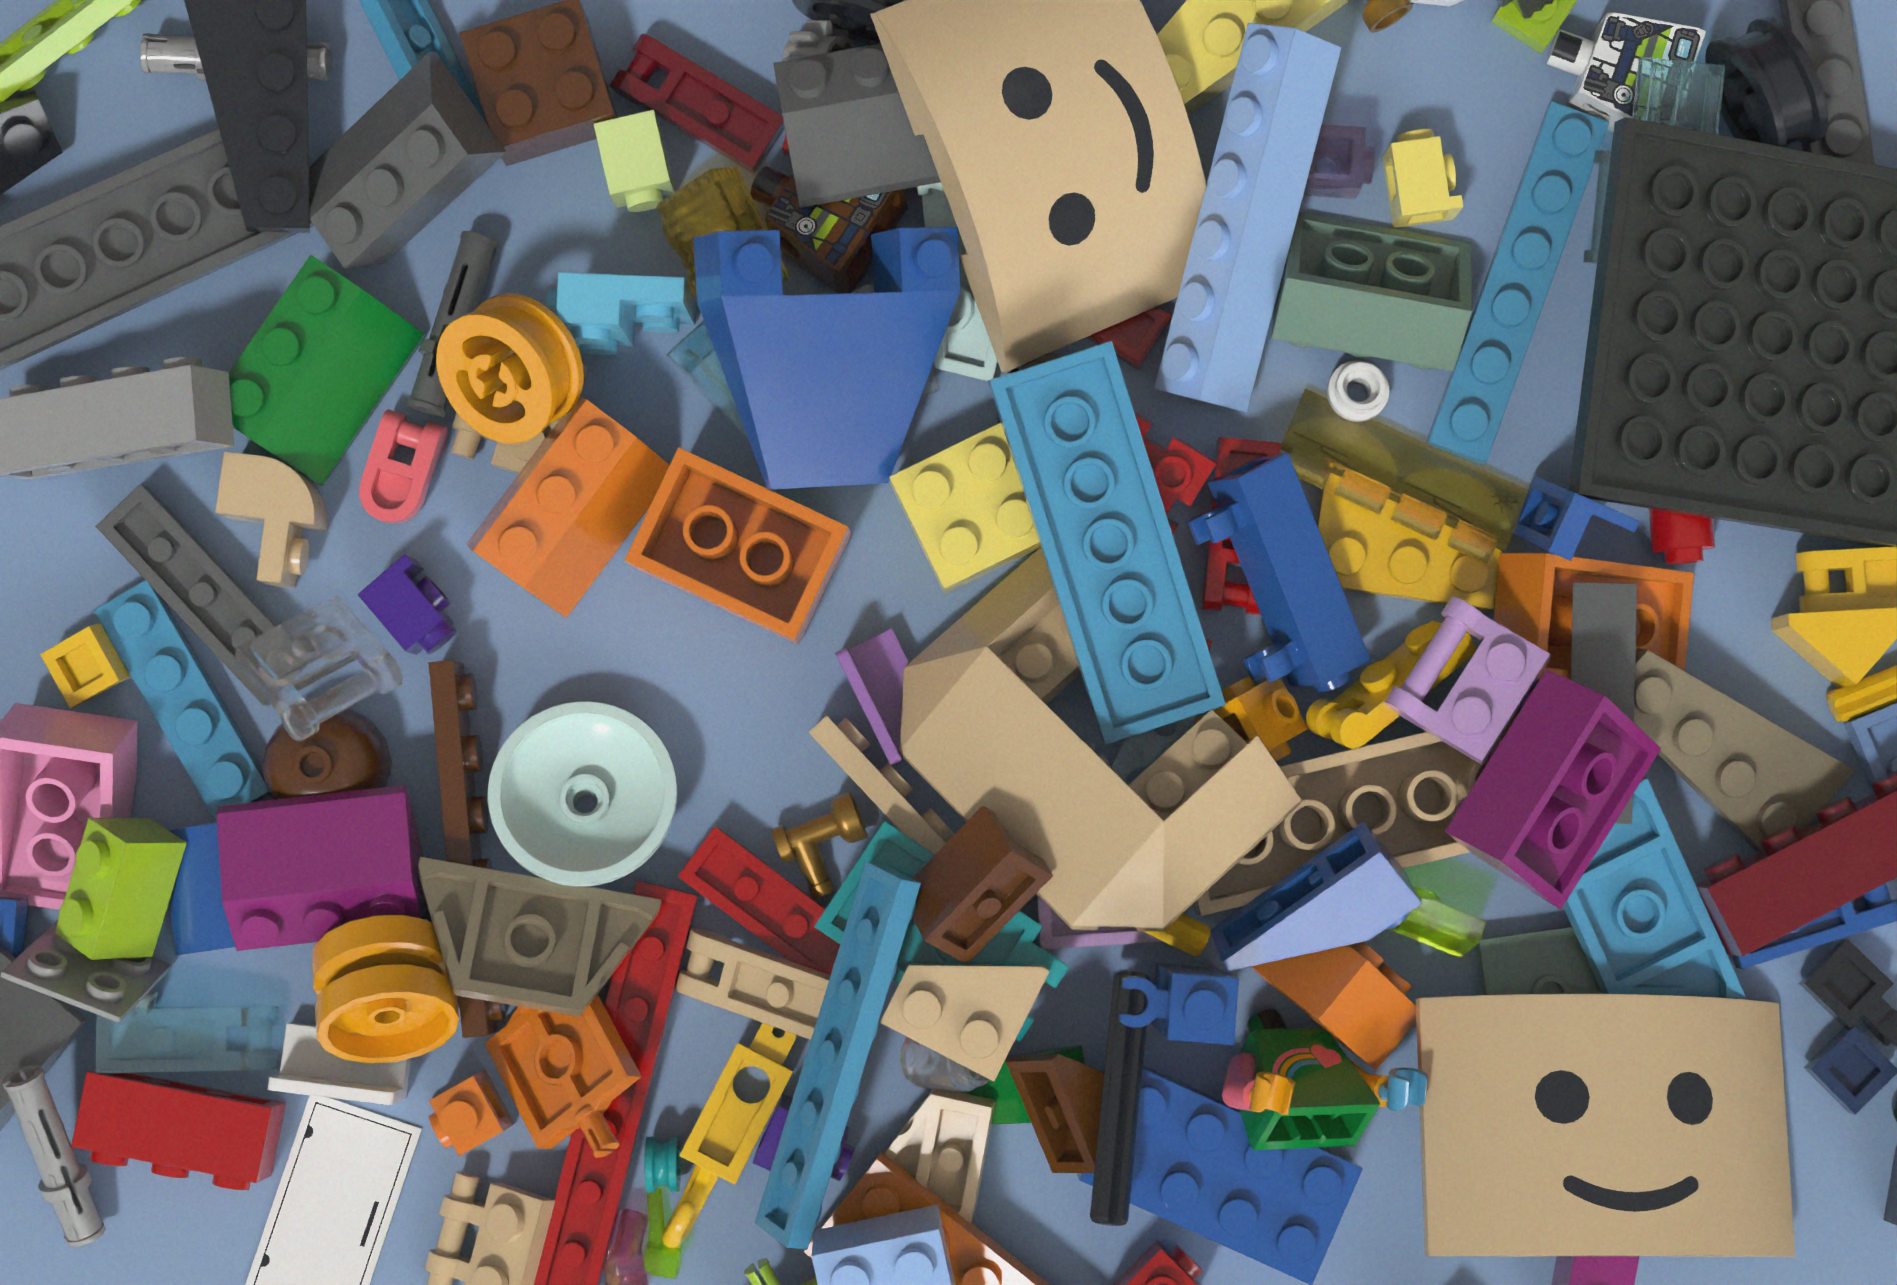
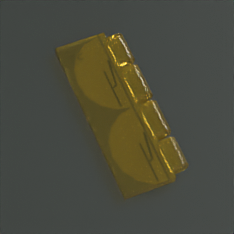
(1422, 480)

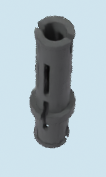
(459, 297)

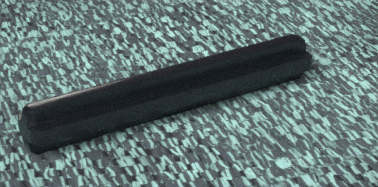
(1119, 1107)

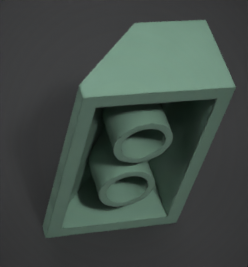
(1375, 292)

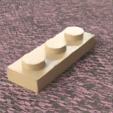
(882, 786)

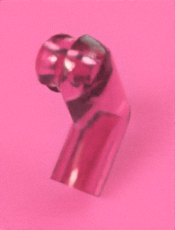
(625, 1254)

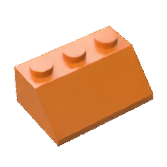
(570, 507)

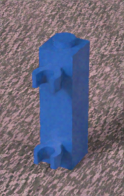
(1287, 572)
(1187, 1003)

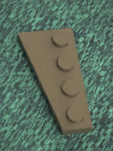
(1731, 755)

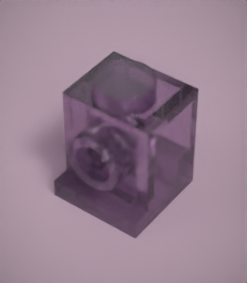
(1353, 160)

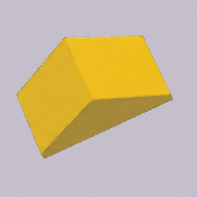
(1839, 642)

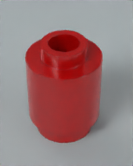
(1680, 536)

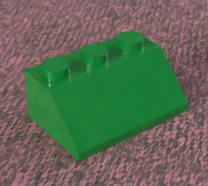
(318, 369)

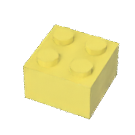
(967, 509)

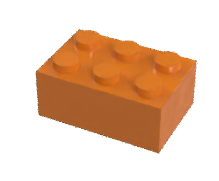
(738, 546)

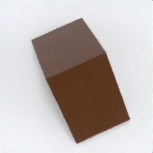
(1063, 1107)

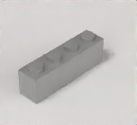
(114, 419)

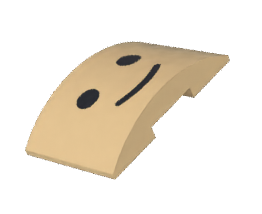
(1054, 158)
(1603, 1126)

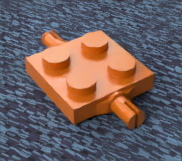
(564, 1072)

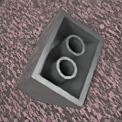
(849, 127)
(399, 166)

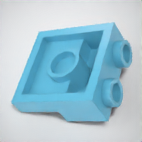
(604, 307)

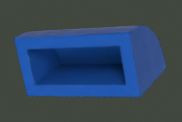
(196, 898)

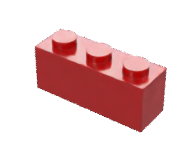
(178, 1128)

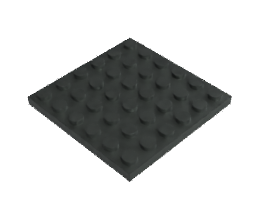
(1743, 336)

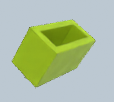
(120, 888)

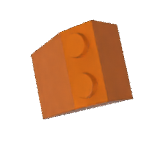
(1537, 599)

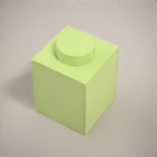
(635, 161)

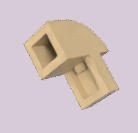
(280, 498)

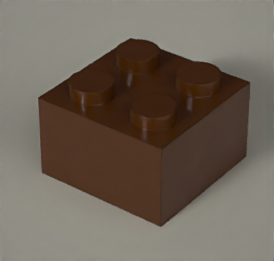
(539, 80)

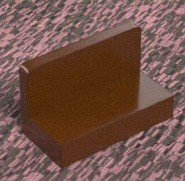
(975, 886)

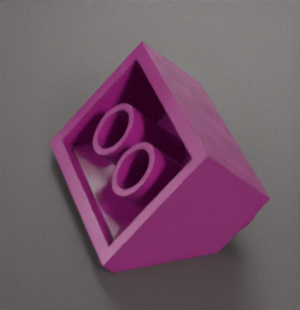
(1554, 787)
(317, 863)

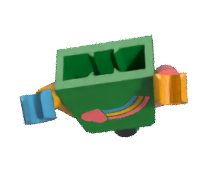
(1305, 1091)

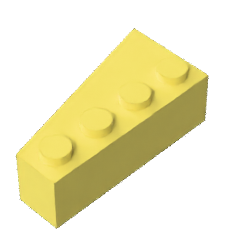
(1208, 35)

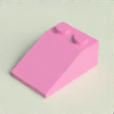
(52, 779)

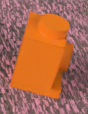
(469, 1114)

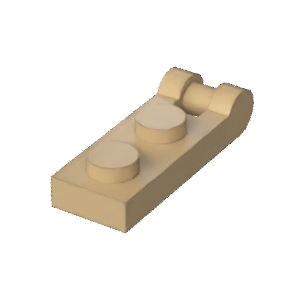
(753, 983)

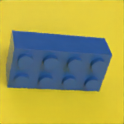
(1205, 1177)

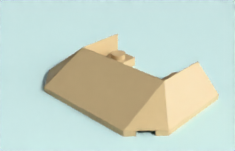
(1115, 849)

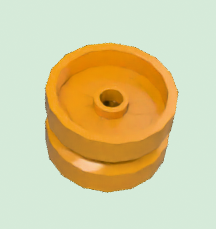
(382, 990)

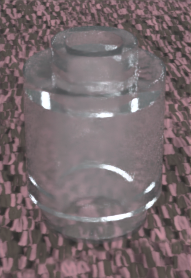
(934, 1071)

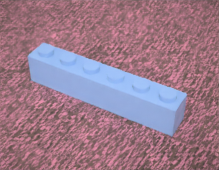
(1248, 215)

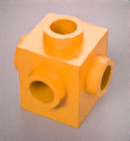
(1262, 711)

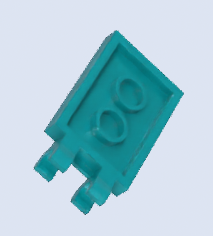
(1009, 947)

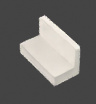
(315, 1072)

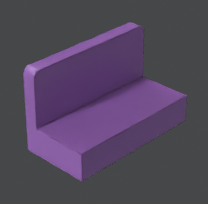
(876, 678)

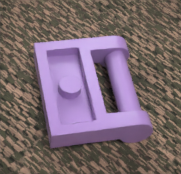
(1485, 692)

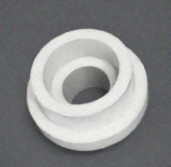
(1370, 378)

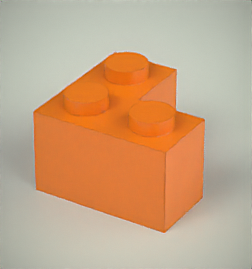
(1348, 997)

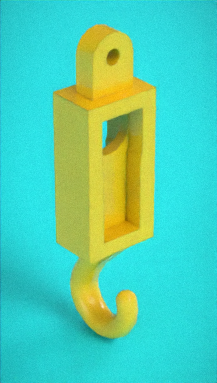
(729, 1128)

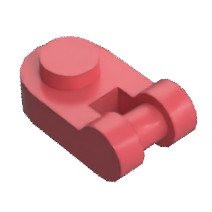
(394, 489)

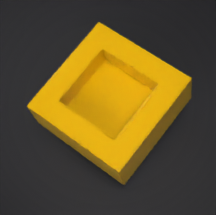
(85, 665)

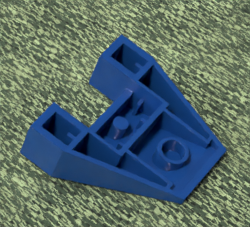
(827, 375)

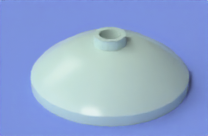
(575, 754)

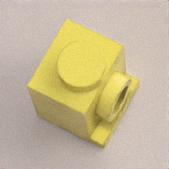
(1420, 180)

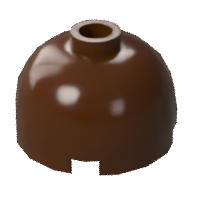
(340, 757)

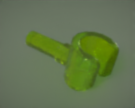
(658, 1258)

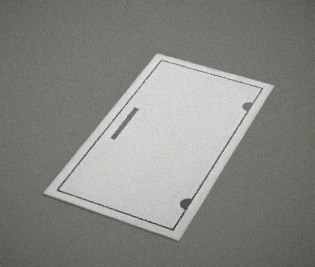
(334, 1197)

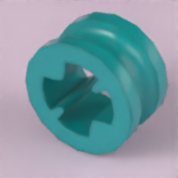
(662, 1164)

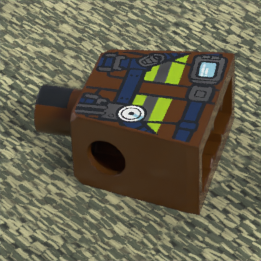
(830, 237)

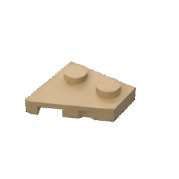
(965, 1010)
(947, 1147)

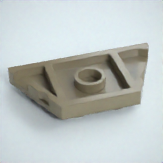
(529, 937)

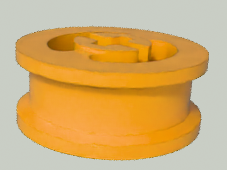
(540, 377)

